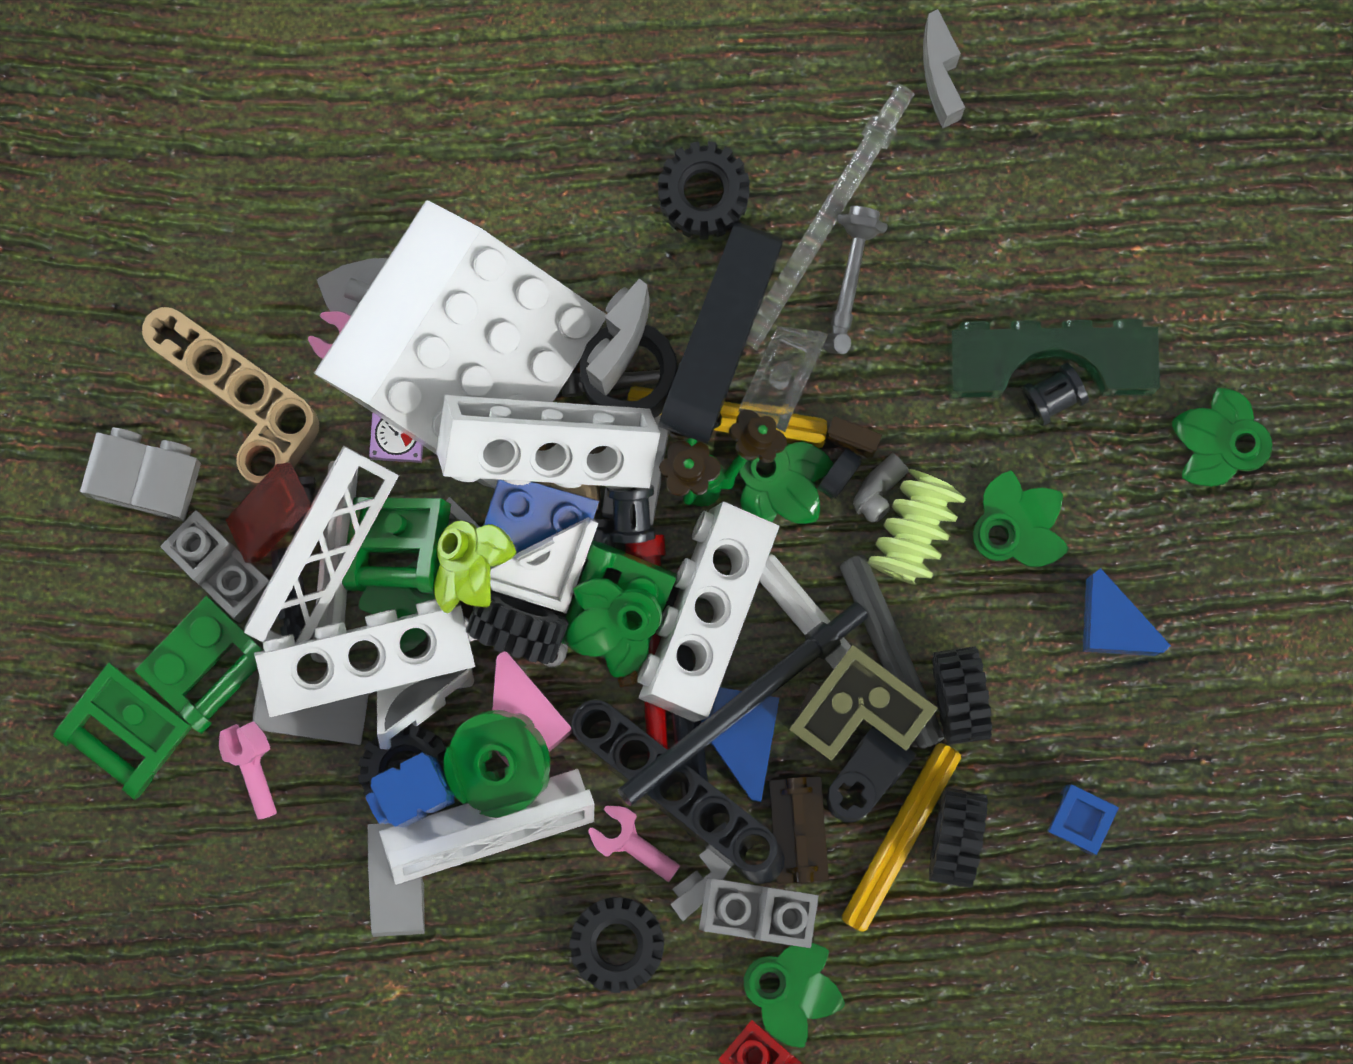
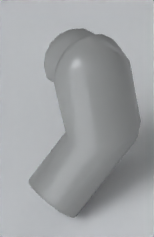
(870, 495)

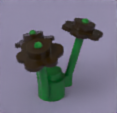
(700, 476)

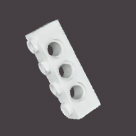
(527, 425)
(748, 544)
(287, 692)

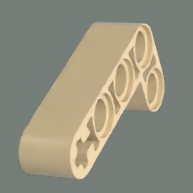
(227, 385)

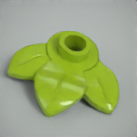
(465, 563)

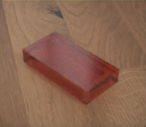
(268, 512)

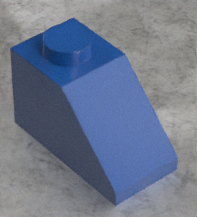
(747, 743)

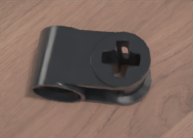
(871, 767)

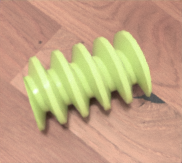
(916, 528)

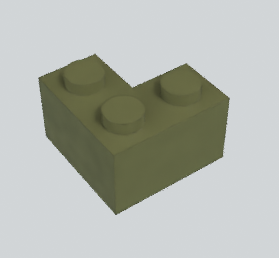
(857, 692)

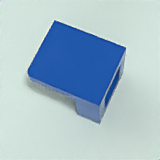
(1082, 819)

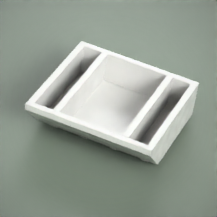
(456, 320)

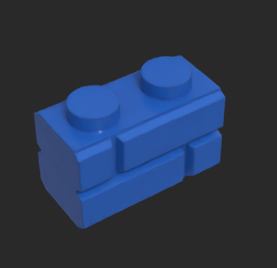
(409, 792)

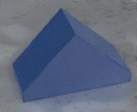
(1115, 623)

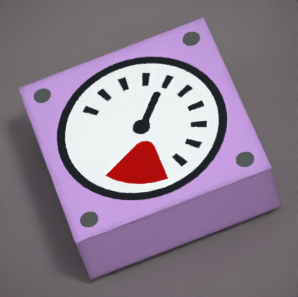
(391, 444)

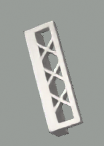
(305, 540)
(466, 835)

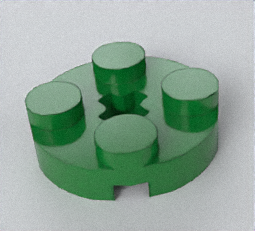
(483, 788)

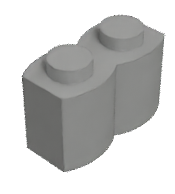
(141, 475)

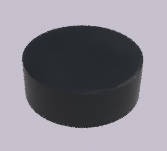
(840, 474)

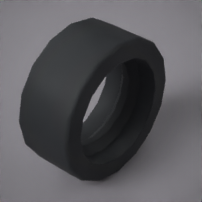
(667, 360)

